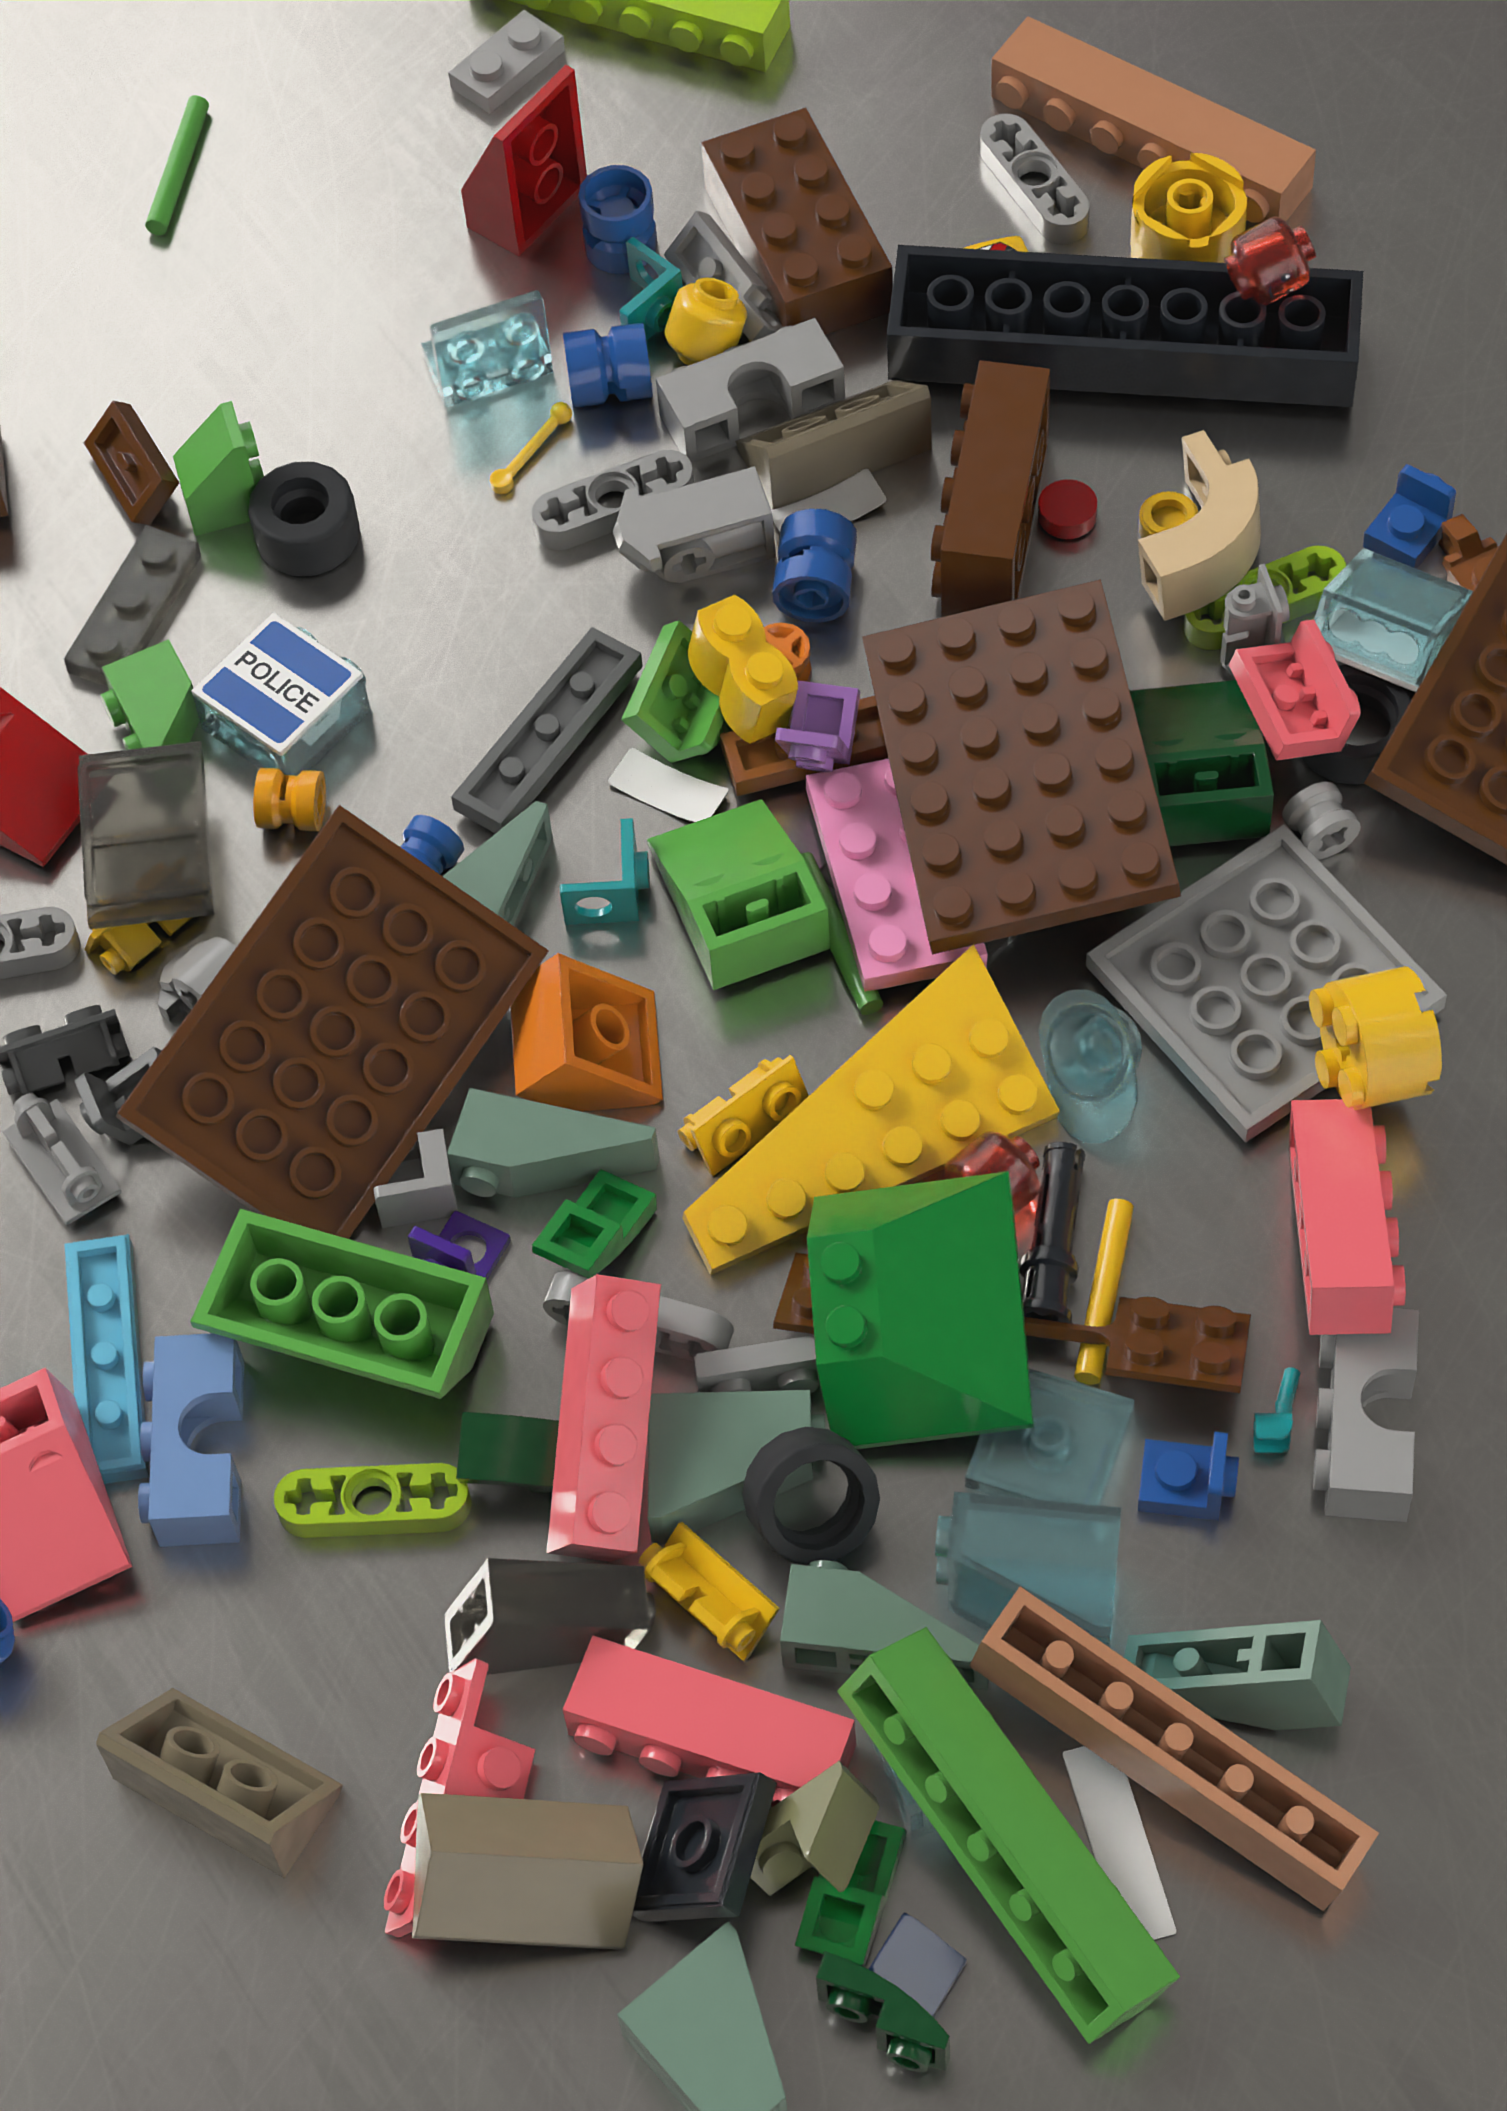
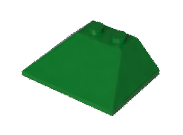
(919, 1311)

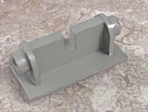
(1253, 616)
(59, 1157)

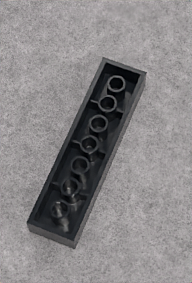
(1122, 325)

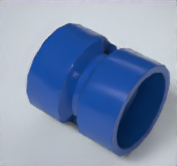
(613, 208)
(608, 365)
(814, 565)

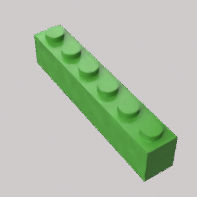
(1008, 1834)

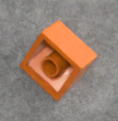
(585, 1039)

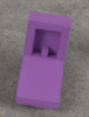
(821, 726)

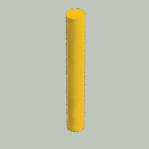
(1104, 1287)

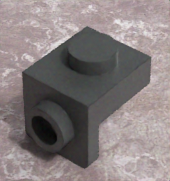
(105, 1098)

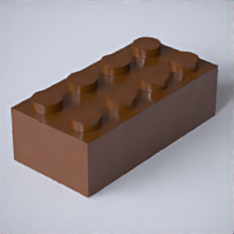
(798, 223)
(993, 489)

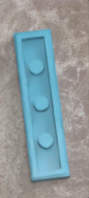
(107, 1353)

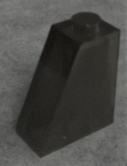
(545, 1613)

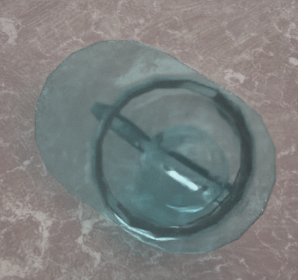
(1091, 1064)

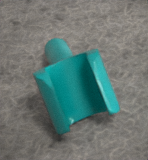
(1274, 1430)

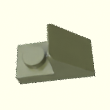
(816, 1827)

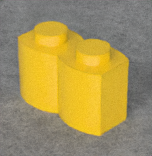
(741, 668)

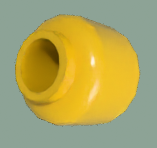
(705, 320)

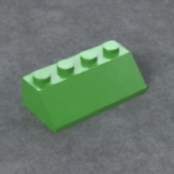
(345, 1305)

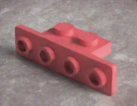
(456, 1762)

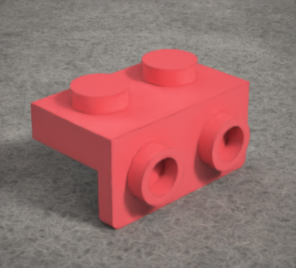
(1297, 694)

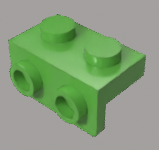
(671, 704)

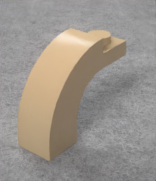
(1214, 548)

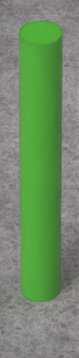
(177, 165)
(868, 1001)

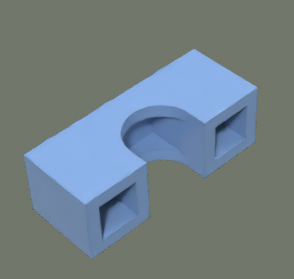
(191, 1493)

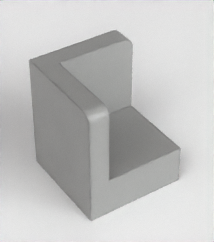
(419, 1187)

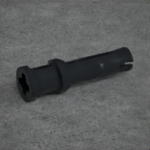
(1049, 1263)

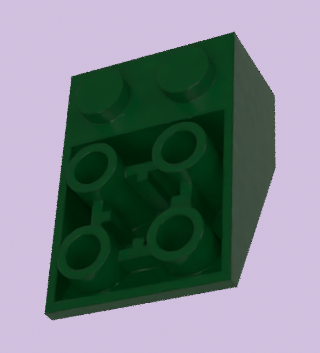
(1205, 762)

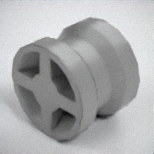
(1321, 819)

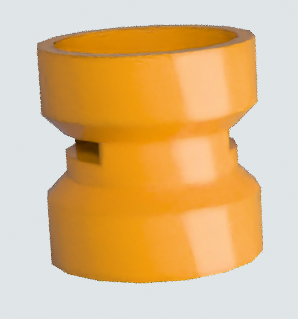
(289, 799)

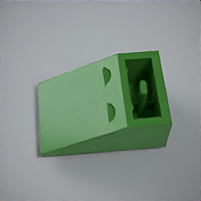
(742, 893)

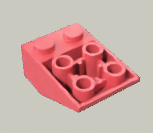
(53, 1500)

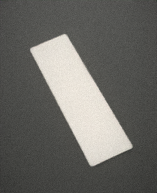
(1119, 1837)

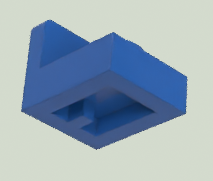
(1412, 518)
(1187, 1478)

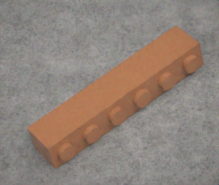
(1145, 116)
(1173, 1749)

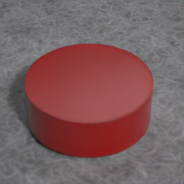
(1067, 509)

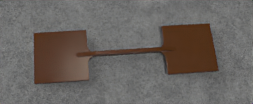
(1145, 1341)

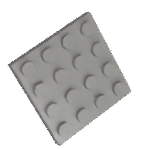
(1231, 974)

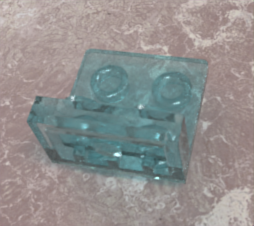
(489, 349)

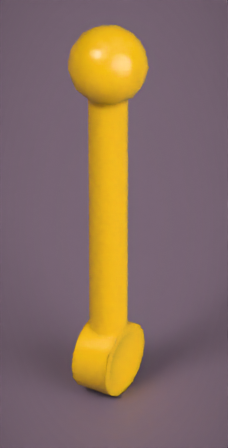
(502, 479)

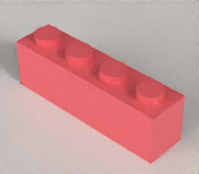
(1343, 1220)
(604, 1418)
(699, 1721)

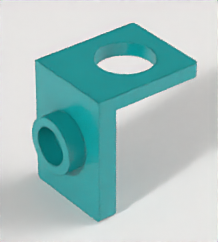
(656, 299)
(621, 894)

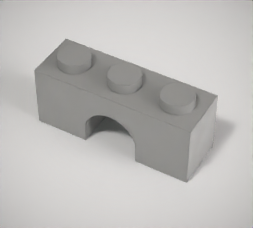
(786, 367)
(1367, 1466)

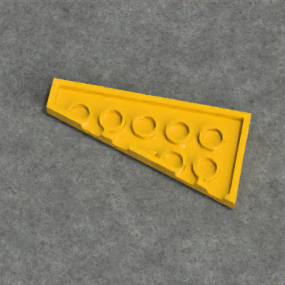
(883, 1118)

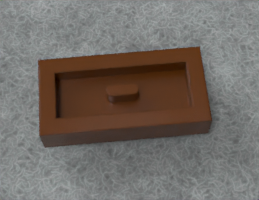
(131, 463)

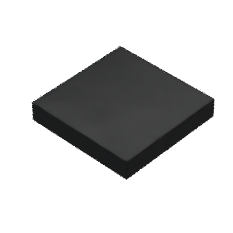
(703, 1847)

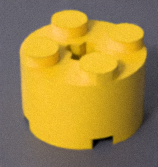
(1187, 209)
(1376, 1038)

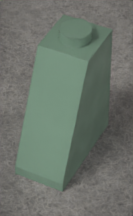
(704, 1447)
(707, 2031)

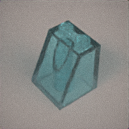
(1045, 1546)

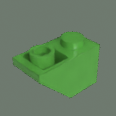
(218, 472)
(151, 698)

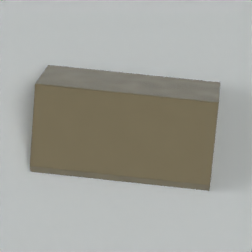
(840, 441)
(219, 1778)
(524, 1871)

